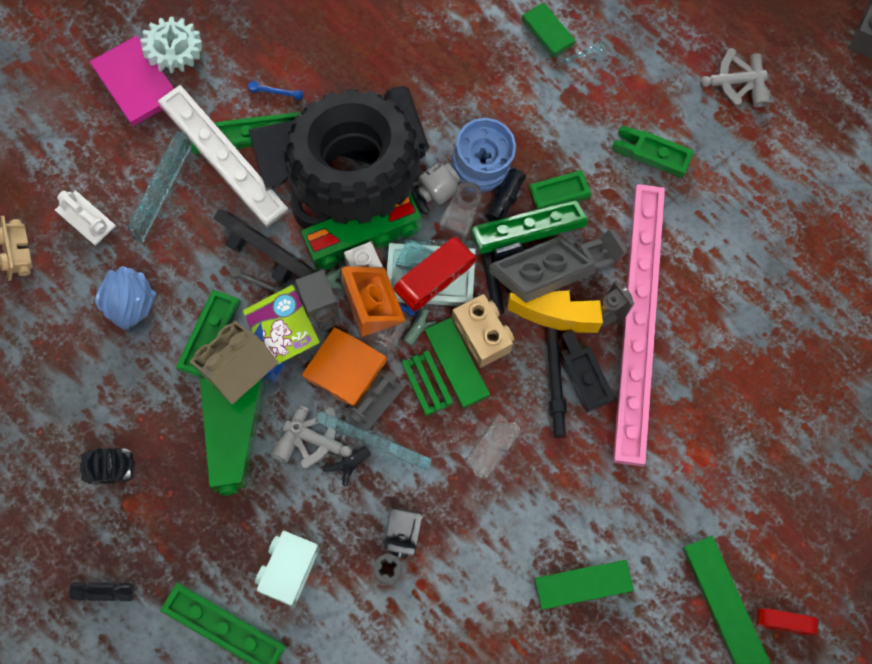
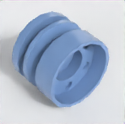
(485, 141)

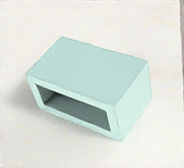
(287, 568)

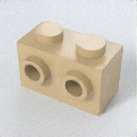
(482, 330)

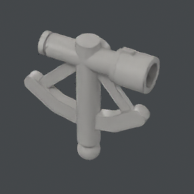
(753, 76)
(297, 430)

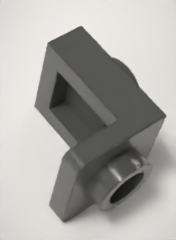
(604, 251)

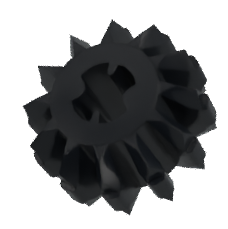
(107, 466)

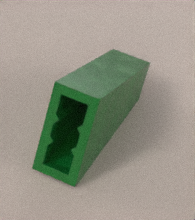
(230, 435)

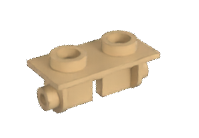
(14, 259)

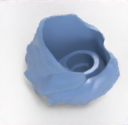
(125, 297)

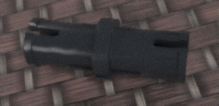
(506, 195)

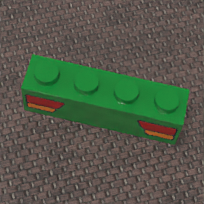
(330, 240)

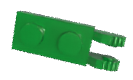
(653, 151)

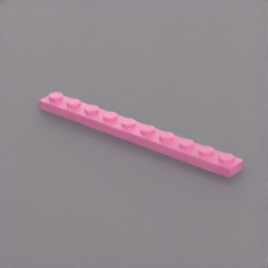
(639, 327)

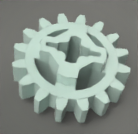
(171, 44)

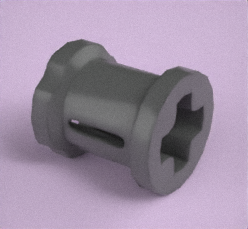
(390, 560)

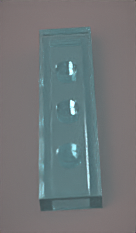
(159, 187)

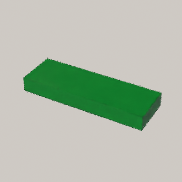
(215, 315)
(456, 363)
(583, 584)

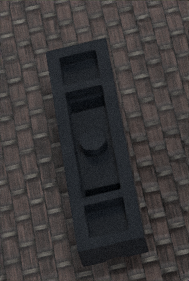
(245, 233)

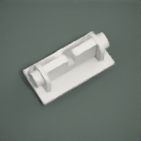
(84, 216)

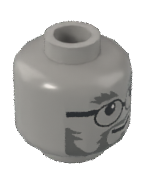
(438, 183)

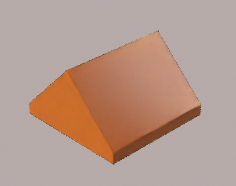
(371, 298)

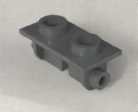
(616, 304)
(375, 401)

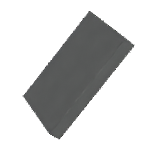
(542, 269)

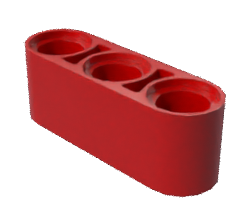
(434, 274)

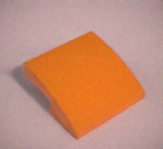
(344, 367)

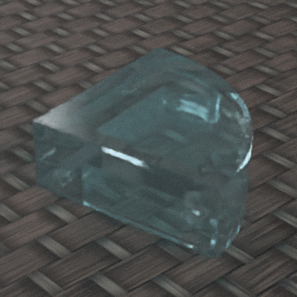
(412, 255)

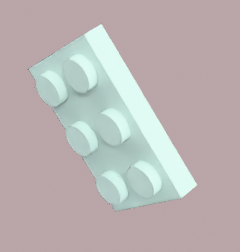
(454, 295)

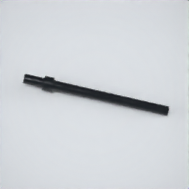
(557, 405)

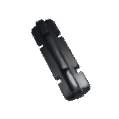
(101, 591)

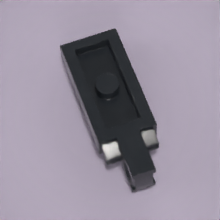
(585, 373)

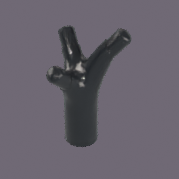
(349, 464)

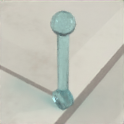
(599, 47)

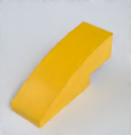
(559, 312)

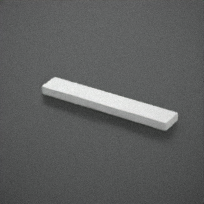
(222, 156)

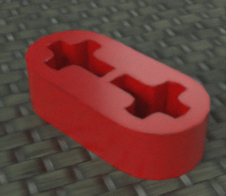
(787, 622)

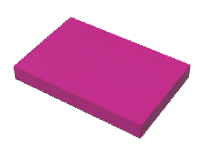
(132, 80)

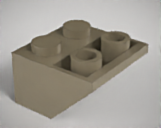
(233, 361)

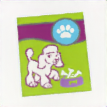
(284, 324)

